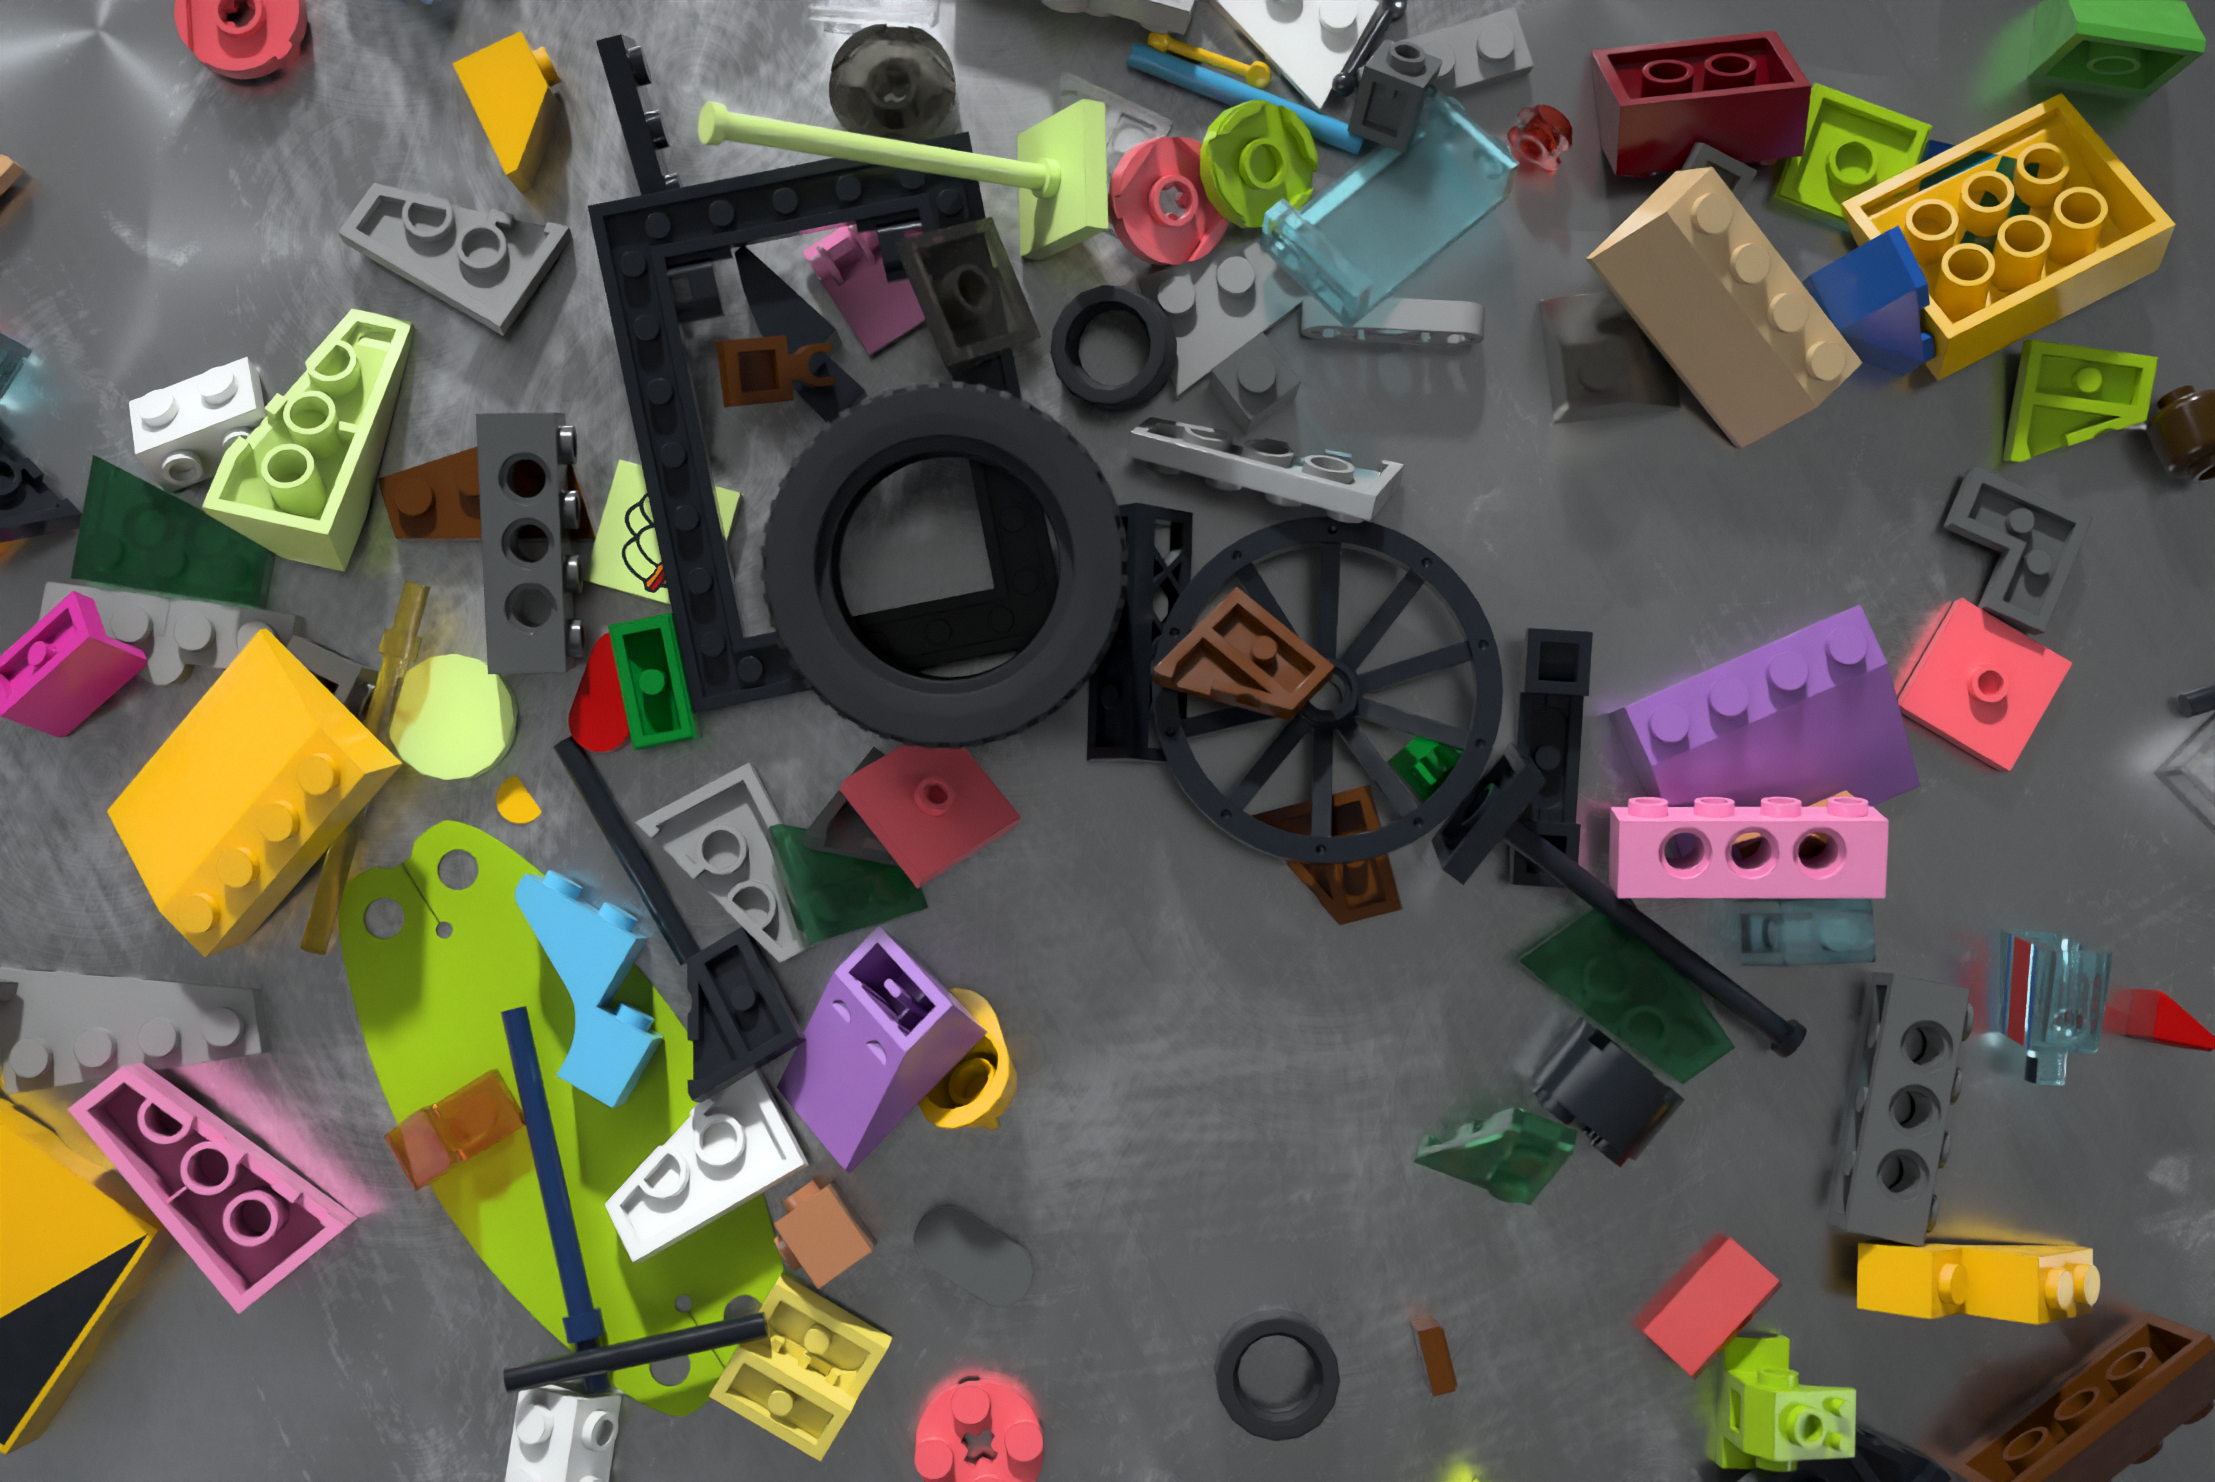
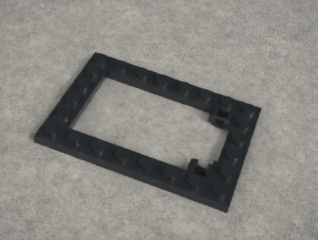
(681, 235)

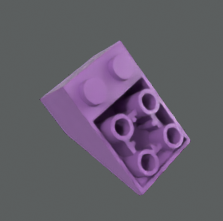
(875, 1047)

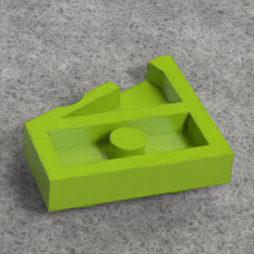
(2073, 395)

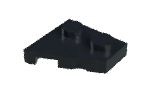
(735, 1014)

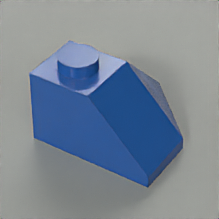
(1877, 302)

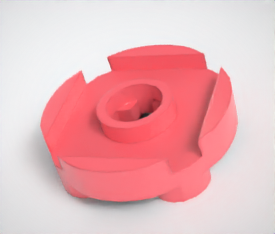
(245, 52)
(1136, 205)
(971, 1409)

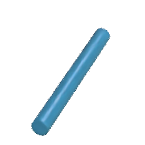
(1235, 92)

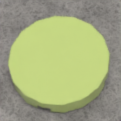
(454, 718)

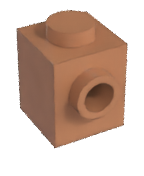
(822, 1232)

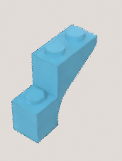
(593, 957)

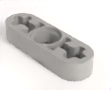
(1401, 322)

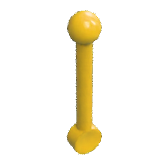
(1256, 74)

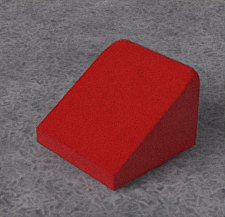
(2162, 1021)

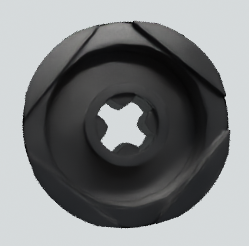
(1605, 1090)

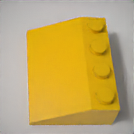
(2082, 239)
(247, 795)

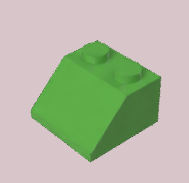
(2114, 43)

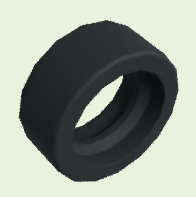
(1071, 325)
(1284, 1424)

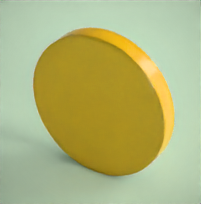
(515, 802)

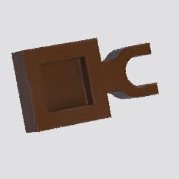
(763, 371)

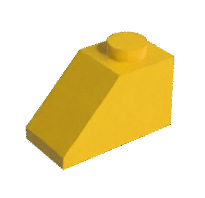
(514, 102)

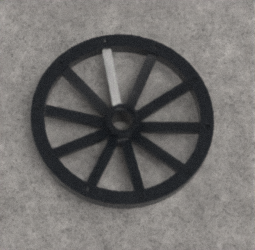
(1478, 648)

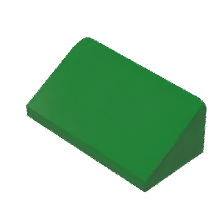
(653, 682)

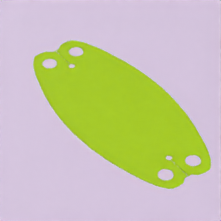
(438, 1024)

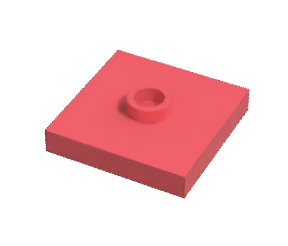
(1982, 685)
(929, 807)

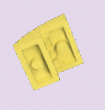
(806, 1371)

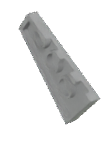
(1268, 467)
(89, 1026)

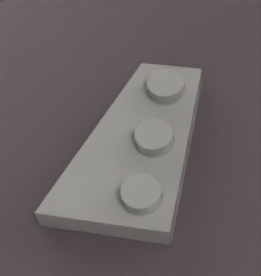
(458, 254)
(724, 847)

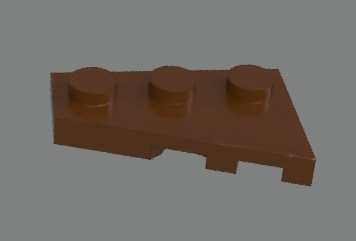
(443, 500)

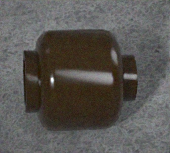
(2185, 433)

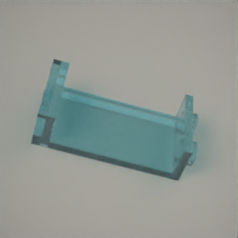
(1391, 212)

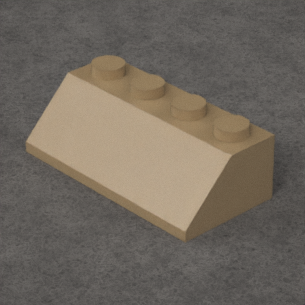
(1723, 307)

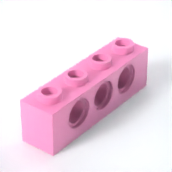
(1846, 868)

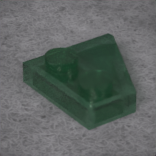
(836, 892)
(1507, 1154)

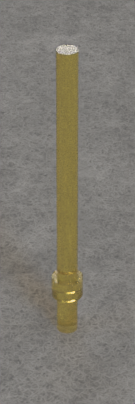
(399, 648)

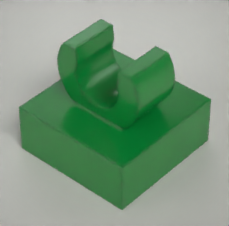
(1423, 766)

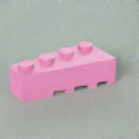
(208, 1184)

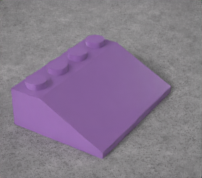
(1776, 723)

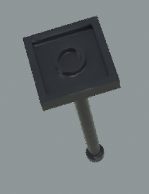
(1493, 814)

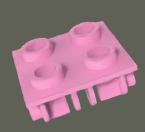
(856, 280)

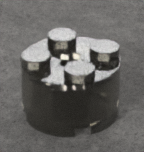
(900, 63)

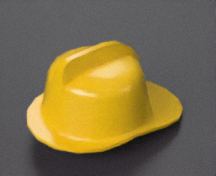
(981, 1082)

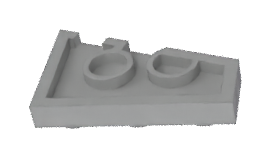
(1220, 306)

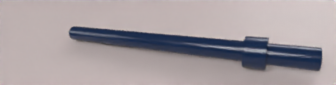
(584, 1322)

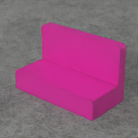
(64, 668)

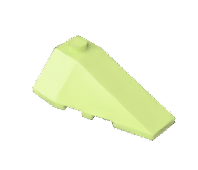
(315, 457)

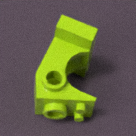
(1770, 1417)

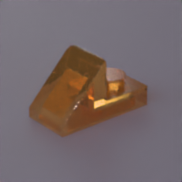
(455, 1129)

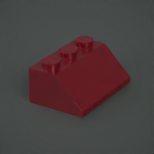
(1718, 91)

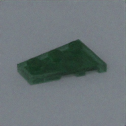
(163, 545)
(1630, 994)

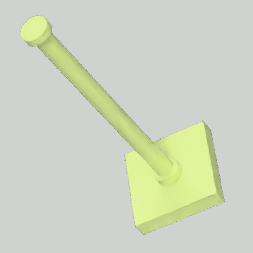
(1056, 173)

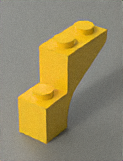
(1978, 1280)

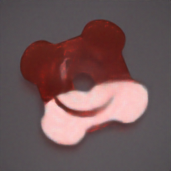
(1541, 135)

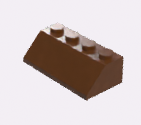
(2106, 1411)

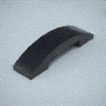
(1550, 730)

